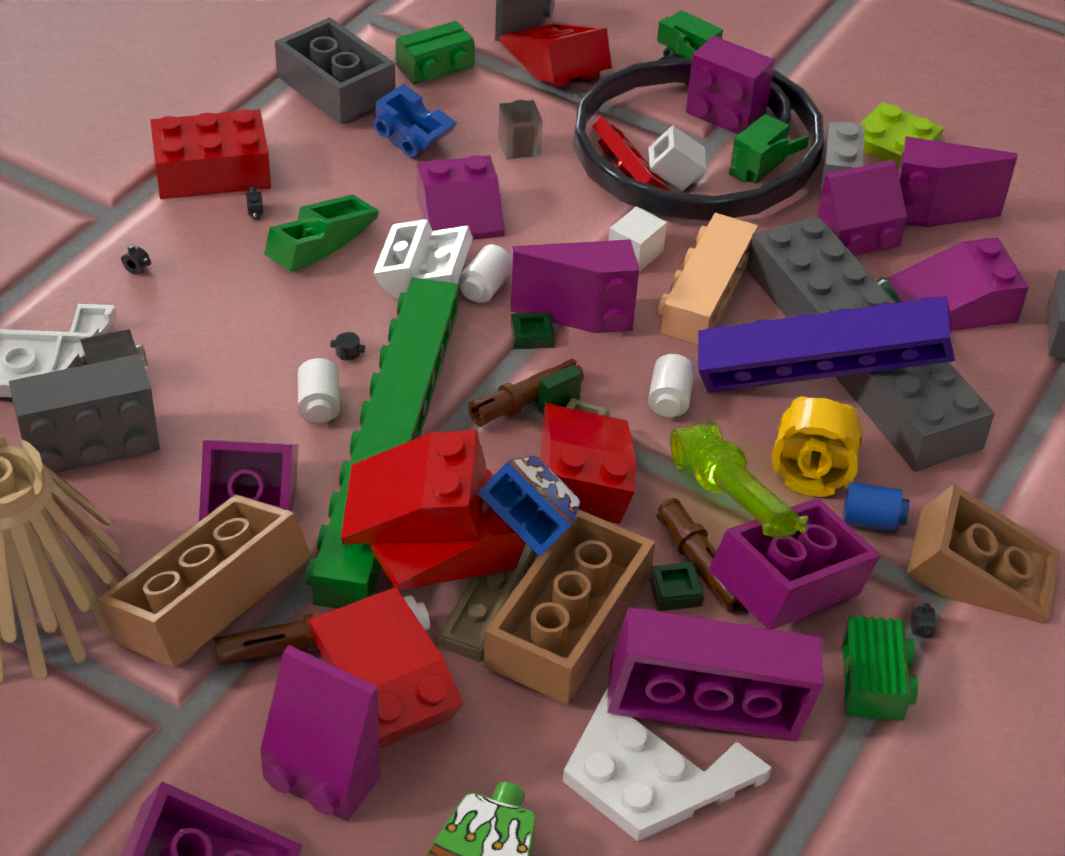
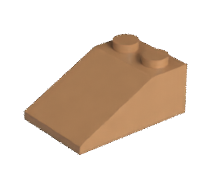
(982, 557)

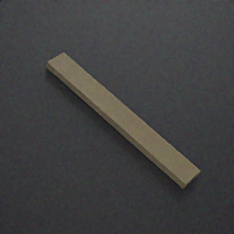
(488, 593)

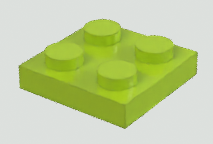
(888, 127)

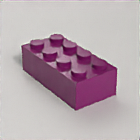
(714, 674)

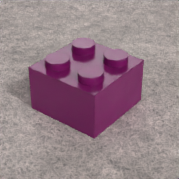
(729, 85)

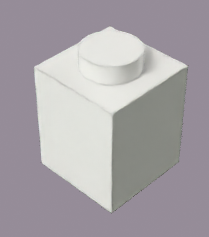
(677, 158)
(645, 232)

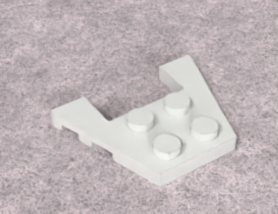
(40, 352)
(645, 781)

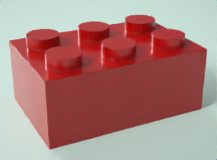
(210, 153)

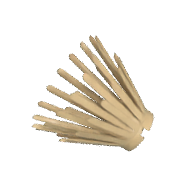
(28, 501)

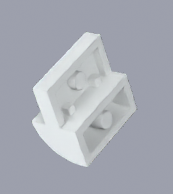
(421, 253)

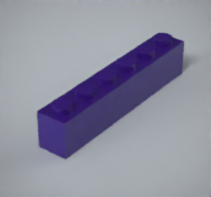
(826, 344)

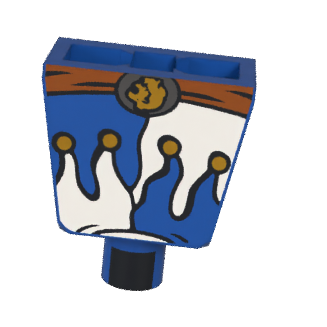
(531, 501)

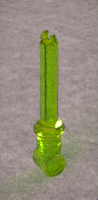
(722, 468)

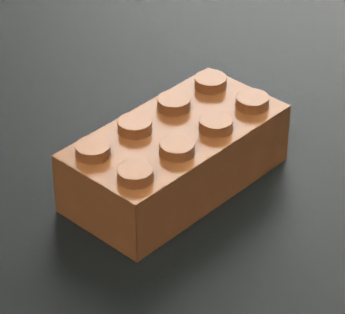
(204, 580)
(568, 606)

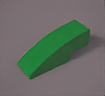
(318, 231)

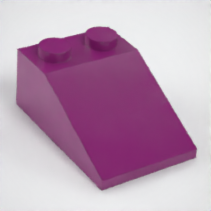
(953, 181)
(975, 277)
(577, 283)
(321, 735)
(186, 825)

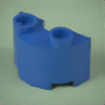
(408, 122)

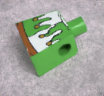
(488, 826)

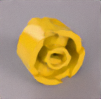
(817, 446)

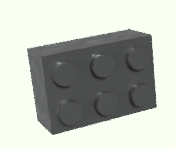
(334, 69)
(87, 413)

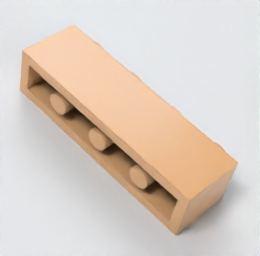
(707, 278)

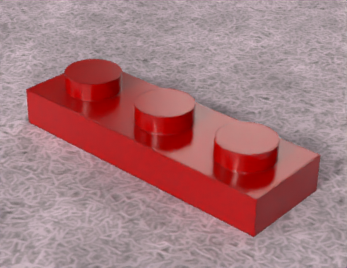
(628, 159)

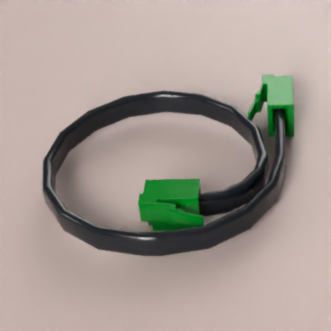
(755, 149)

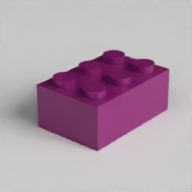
(797, 572)

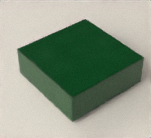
(532, 330)
(559, 388)
(676, 586)

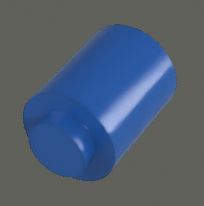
(875, 507)

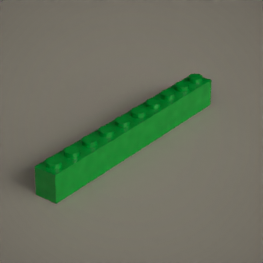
(391, 418)

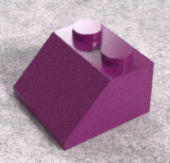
(461, 195)
(864, 207)
(249, 470)

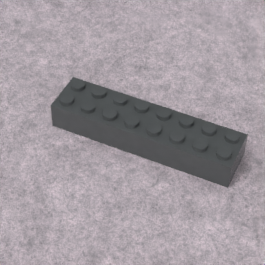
(922, 409)

